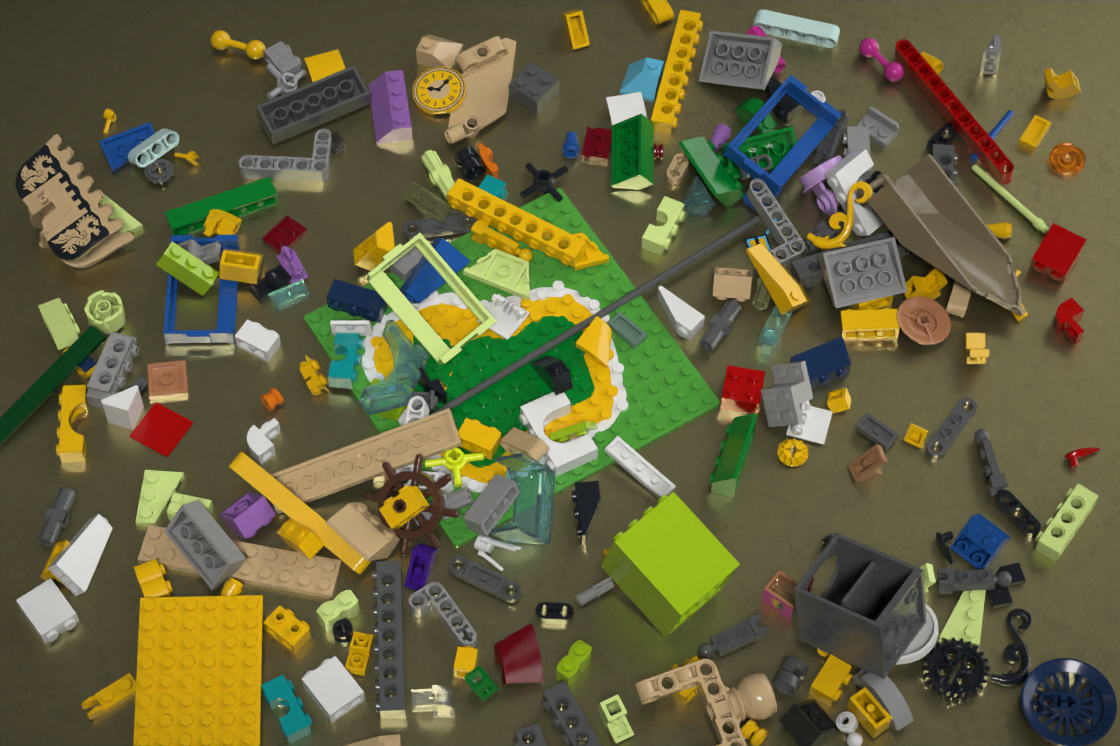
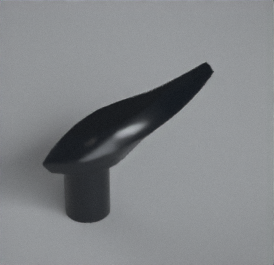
(943, 546)

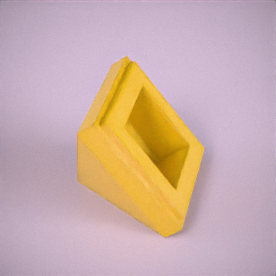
(916, 435)

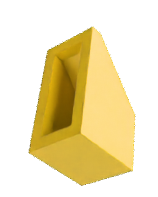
(575, 28)

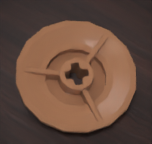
(935, 319)

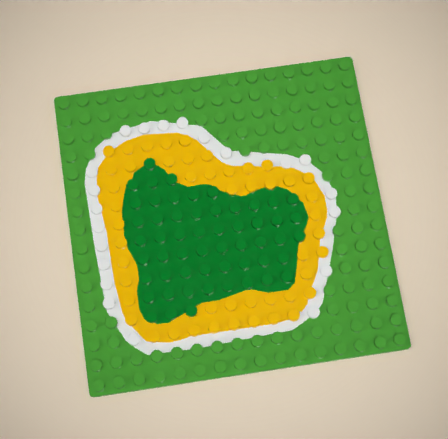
(636, 397)

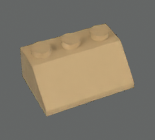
(363, 531)

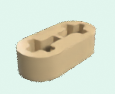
(674, 167)

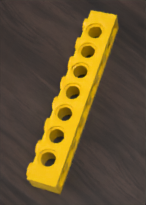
(675, 71)
(525, 222)

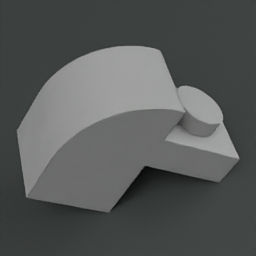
(208, 253)

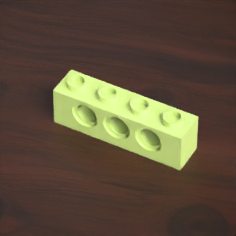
(1052, 546)

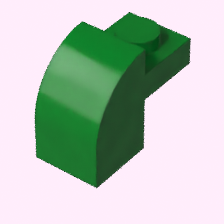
(747, 111)

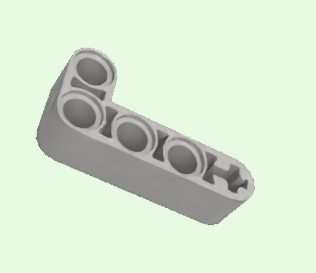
(447, 618)

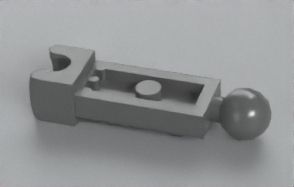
(996, 480)
(970, 580)
(734, 638)

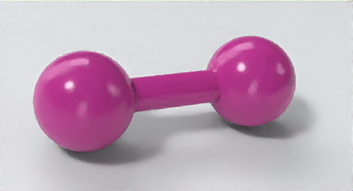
(893, 71)

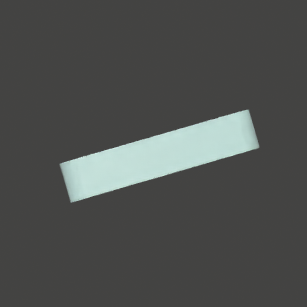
(797, 28)

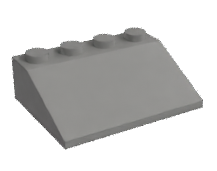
(739, 60)
(863, 272)

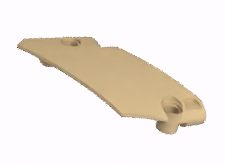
(486, 87)

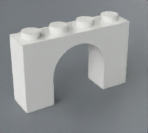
(842, 177)
(561, 456)

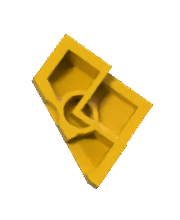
(596, 341)

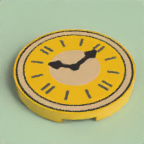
(439, 91)

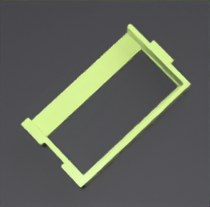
(410, 316)

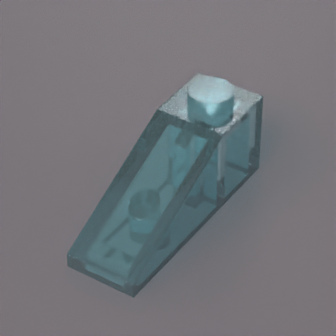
(772, 333)

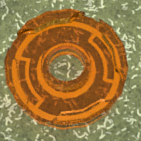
(1064, 167)

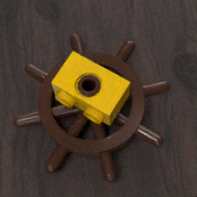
(410, 503)

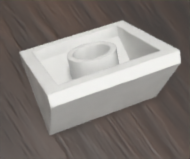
(123, 408)

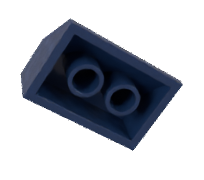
(825, 362)

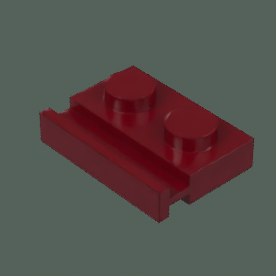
(597, 144)
(285, 233)

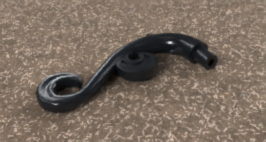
(1020, 648)

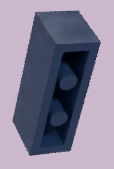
(356, 301)

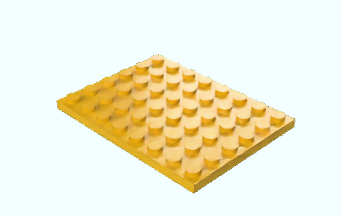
(199, 671)

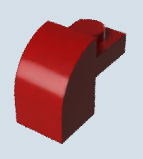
(1066, 320)

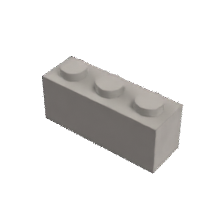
(857, 138)
(491, 505)

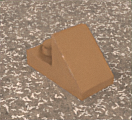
(868, 464)

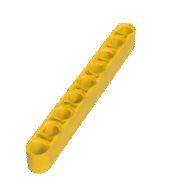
(297, 510)

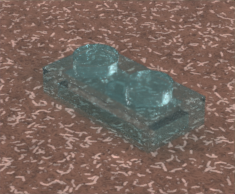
(289, 295)

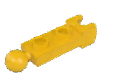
(493, 239)

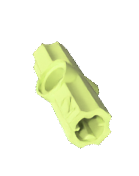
(438, 172)

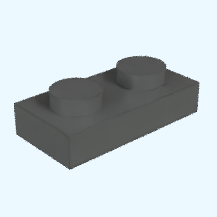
(876, 431)

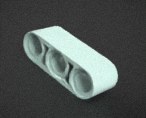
(161, 147)

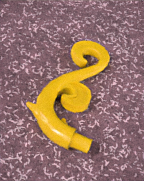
(835, 219)

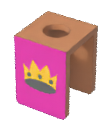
(776, 601)

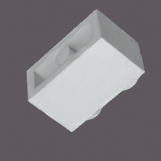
(258, 340)

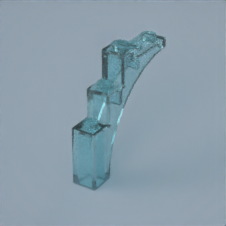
(396, 388)

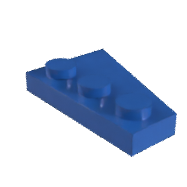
(118, 146)

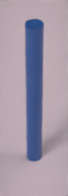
(995, 131)

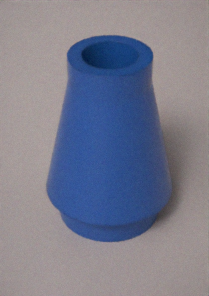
(571, 146)

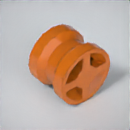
(272, 399)

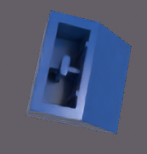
(980, 541)

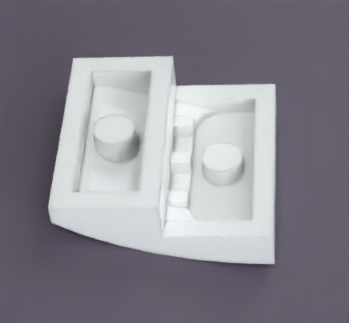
(625, 107)
(351, 326)

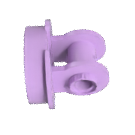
(814, 182)

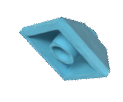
(643, 77)

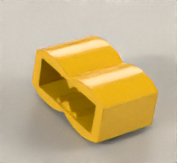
(151, 579)

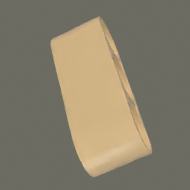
(958, 300)
(519, 442)

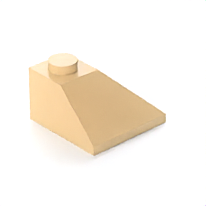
(437, 52)

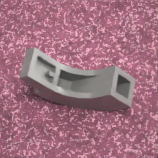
(887, 695)

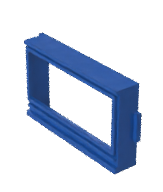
(826, 120)
(226, 307)

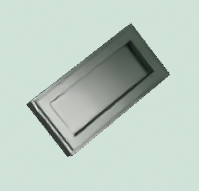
(627, 330)

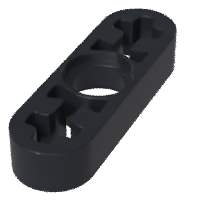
(947, 128)
(1019, 523)

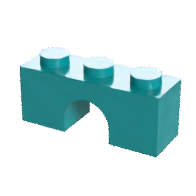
(344, 372)
(280, 693)

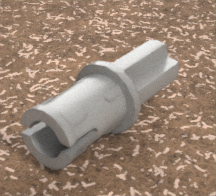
(594, 591)

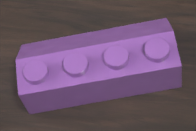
(390, 108)

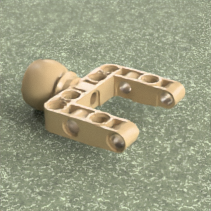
(749, 699)

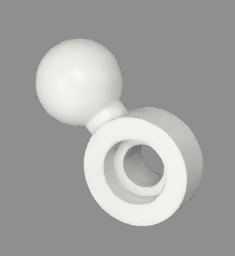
(853, 738)

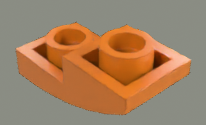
(487, 158)

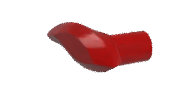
(1079, 453)

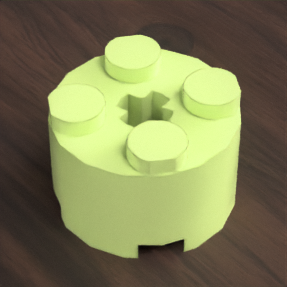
(105, 312)

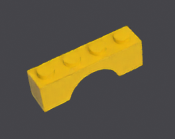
(73, 403)

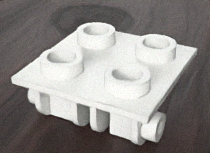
(507, 314)
(814, 424)

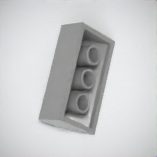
(204, 544)

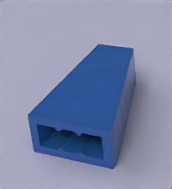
(425, 278)

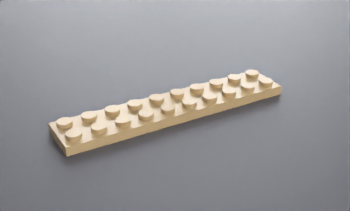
(365, 458)
(262, 566)

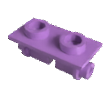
(292, 264)

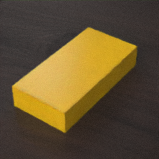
(1034, 132)

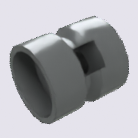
(790, 675)

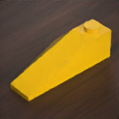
(781, 285)

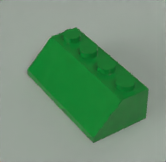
(773, 143)
(632, 153)
(712, 170)
(733, 455)

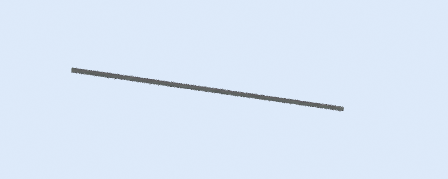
(602, 313)

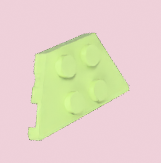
(502, 272)

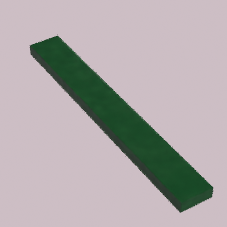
(49, 382)

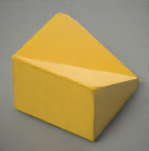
(839, 400)

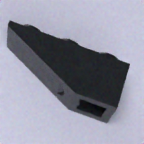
(588, 504)

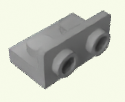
(991, 56)
(881, 128)

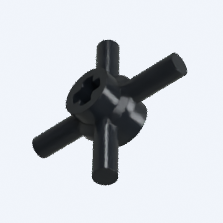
(544, 182)

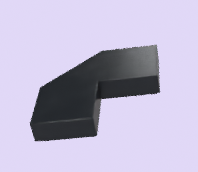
(1001, 596)

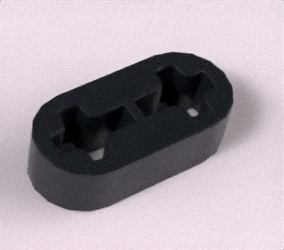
(554, 613)

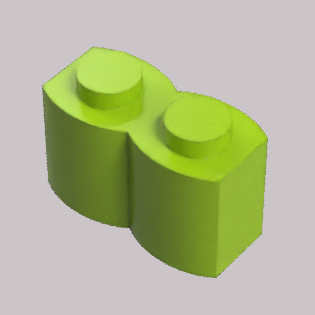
(574, 663)

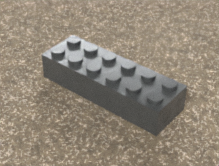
(313, 105)

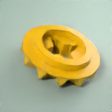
(785, 455)

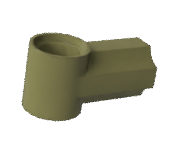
(762, 296)

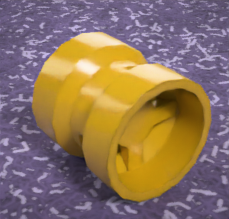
(754, 733)

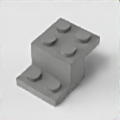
(784, 397)

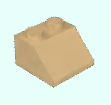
(732, 283)

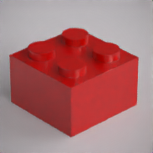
(742, 390)

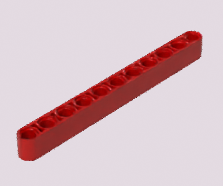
(954, 111)

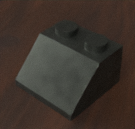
(808, 723)

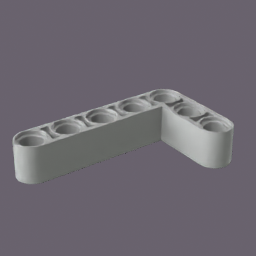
(289, 168)
(776, 228)

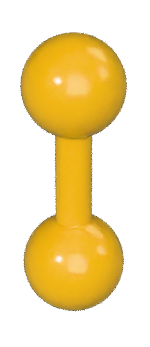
(221, 40)

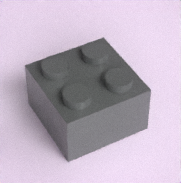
(534, 88)

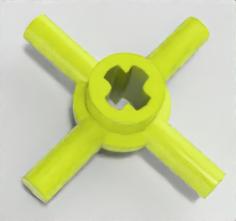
(455, 465)

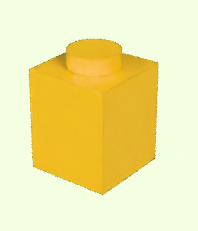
(465, 661)

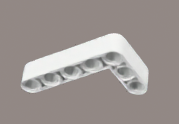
(413, 415)

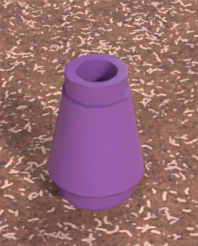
(720, 135)

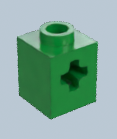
(485, 686)

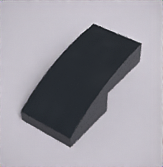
(273, 280)
(435, 385)

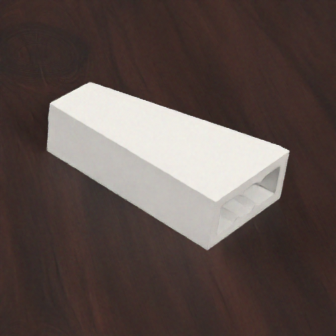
(81, 555)

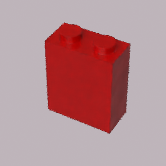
(1058, 253)

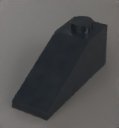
(786, 108)
(553, 373)

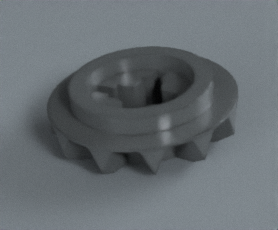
(165, 167)

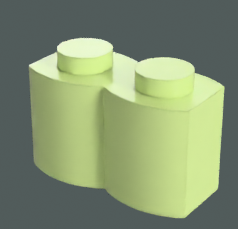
(342, 607)

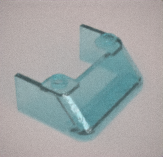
(534, 504)

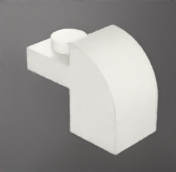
(259, 440)

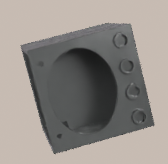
(867, 609)

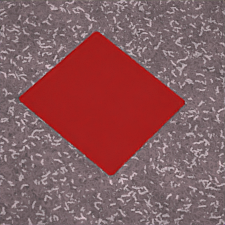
(161, 429)

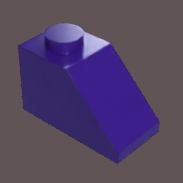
(420, 566)

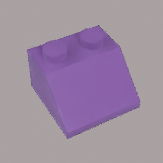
(248, 514)

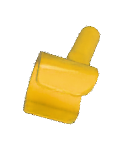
(111, 117)
(191, 156)

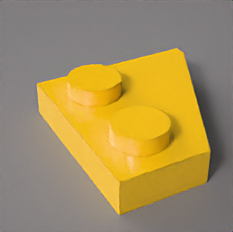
(592, 256)

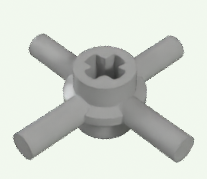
(285, 82)

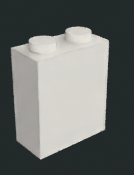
(47, 611)
(333, 689)

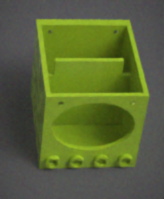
(668, 563)

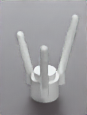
(486, 544)

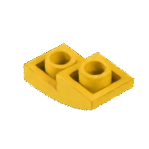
(359, 653)

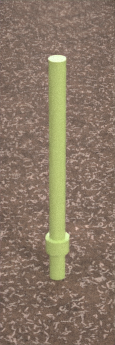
(1038, 223)

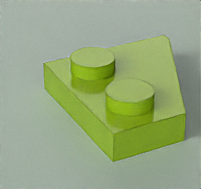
(576, 430)

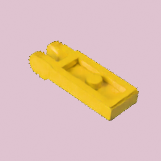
(111, 696)

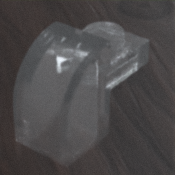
(438, 699)

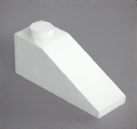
(682, 316)

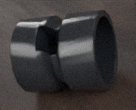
(470, 163)

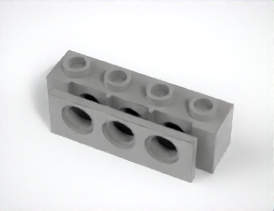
(111, 368)

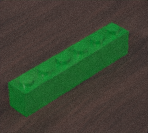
(238, 202)

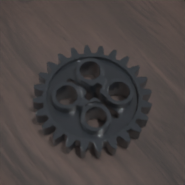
(974, 678)

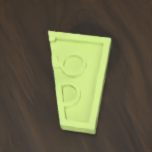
(155, 495)
(966, 619)

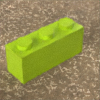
(187, 268)

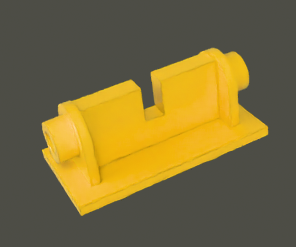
(311, 369)

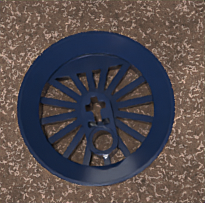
(1102, 701)

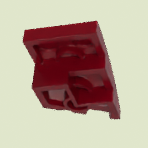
(520, 657)

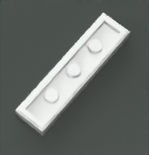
(639, 468)

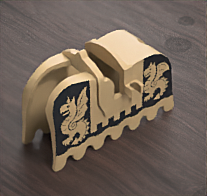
(66, 209)

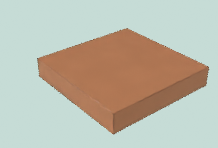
(167, 380)

